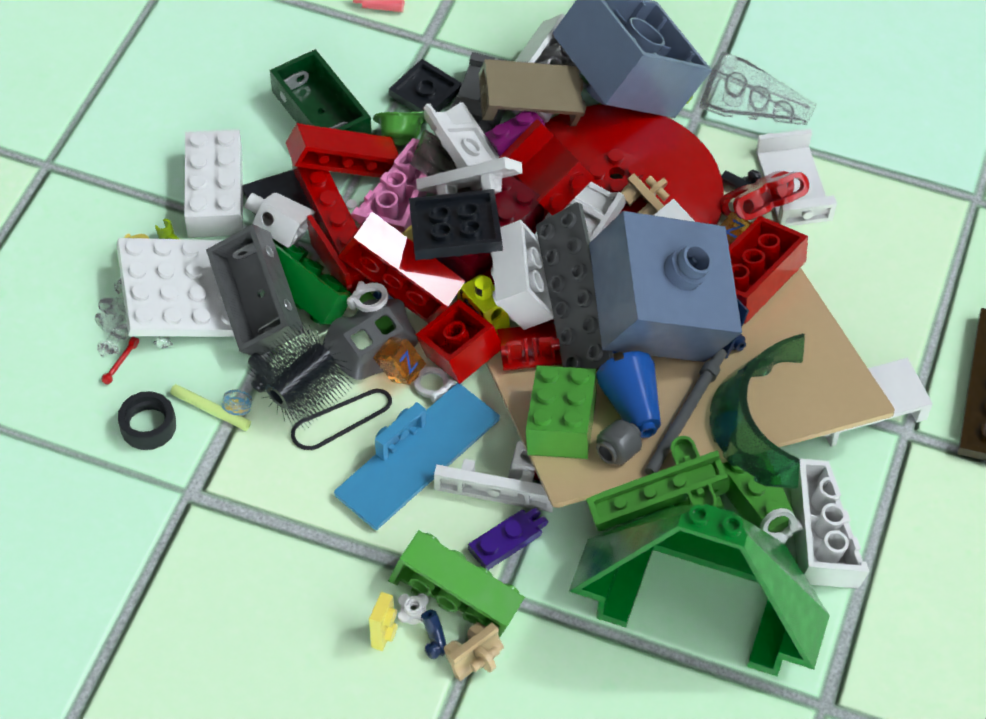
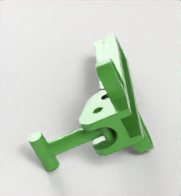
(693, 477)

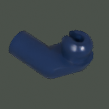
(435, 633)

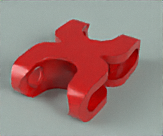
(765, 194)

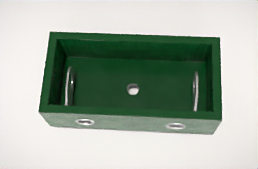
(311, 87)

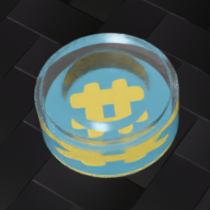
(237, 402)

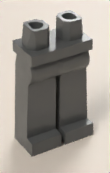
(470, 93)

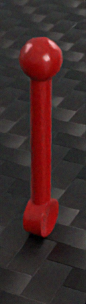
(107, 377)

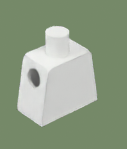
(280, 216)

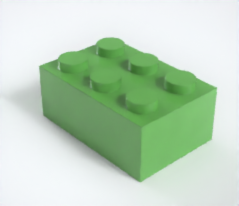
(561, 412)

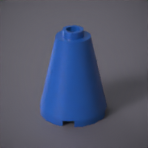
(632, 390)

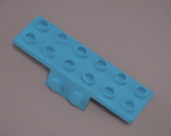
(410, 452)

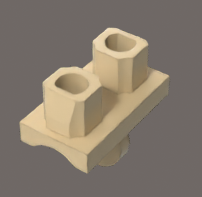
(637, 189)
(476, 652)

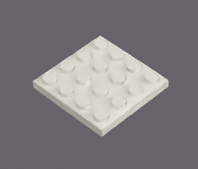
(171, 288)

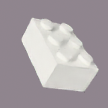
(521, 277)

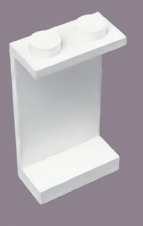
(792, 153)
(902, 389)

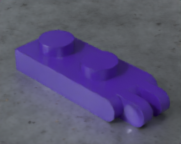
(507, 538)

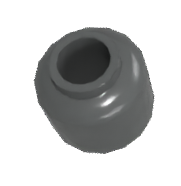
(618, 442)

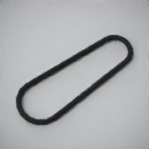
(293, 430)

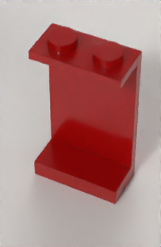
(548, 167)

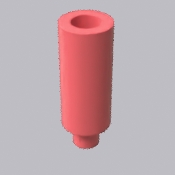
(386, 5)

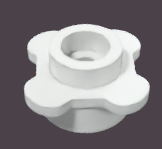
(410, 616)

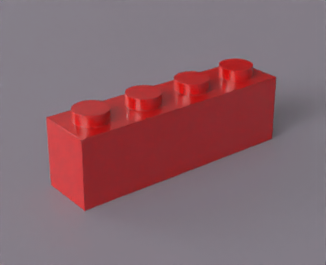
(341, 150)

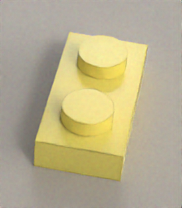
(382, 622)

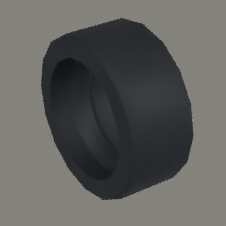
(148, 439)

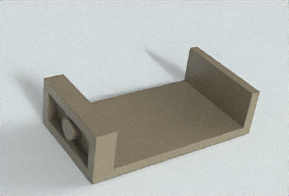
(531, 88)

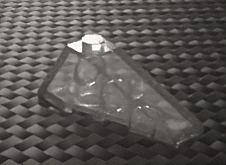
(747, 90)

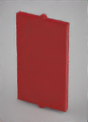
(328, 254)

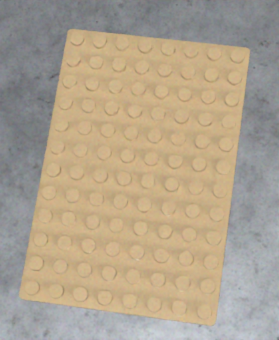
(788, 405)

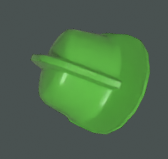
(400, 126)

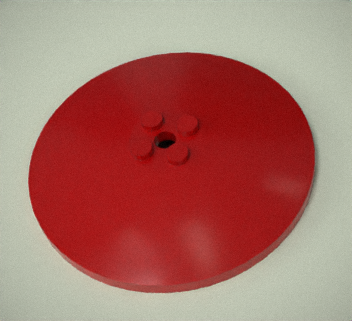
(645, 144)

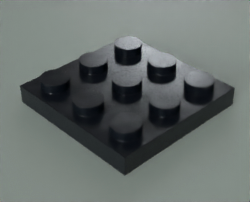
(455, 224)

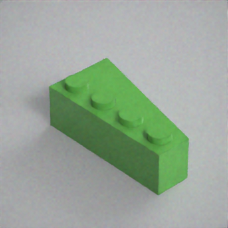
(756, 500)
(456, 582)

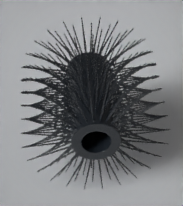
(300, 375)

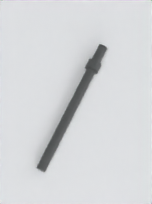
(707, 374)

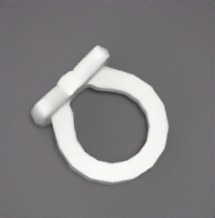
(362, 288)
(434, 395)
(793, 527)

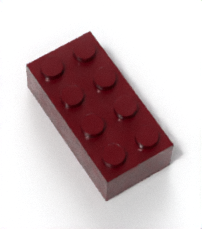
(513, 204)

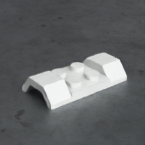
(460, 136)

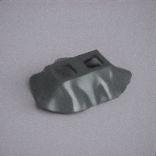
(362, 361)

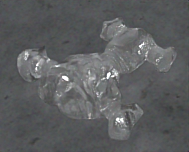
(114, 324)

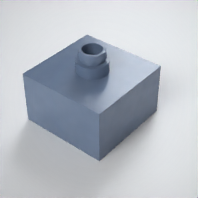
(632, 55)
(664, 287)

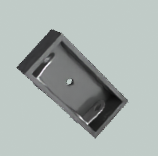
(243, 269)

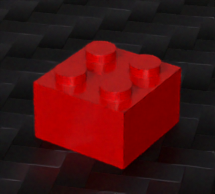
(459, 341)

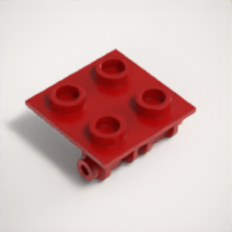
(529, 347)

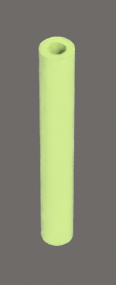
(210, 407)

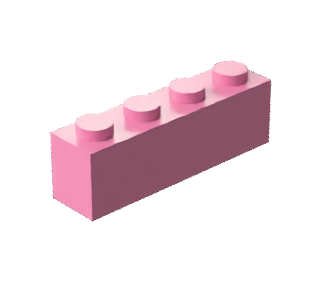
(392, 194)

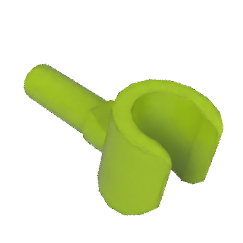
(166, 233)

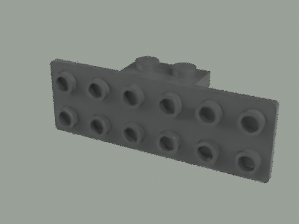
(571, 287)

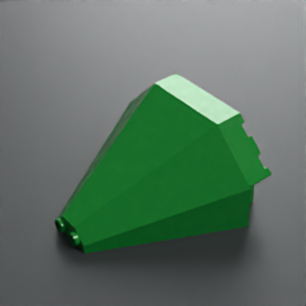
(720, 540)

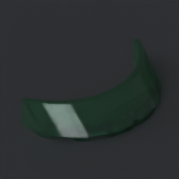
(735, 429)

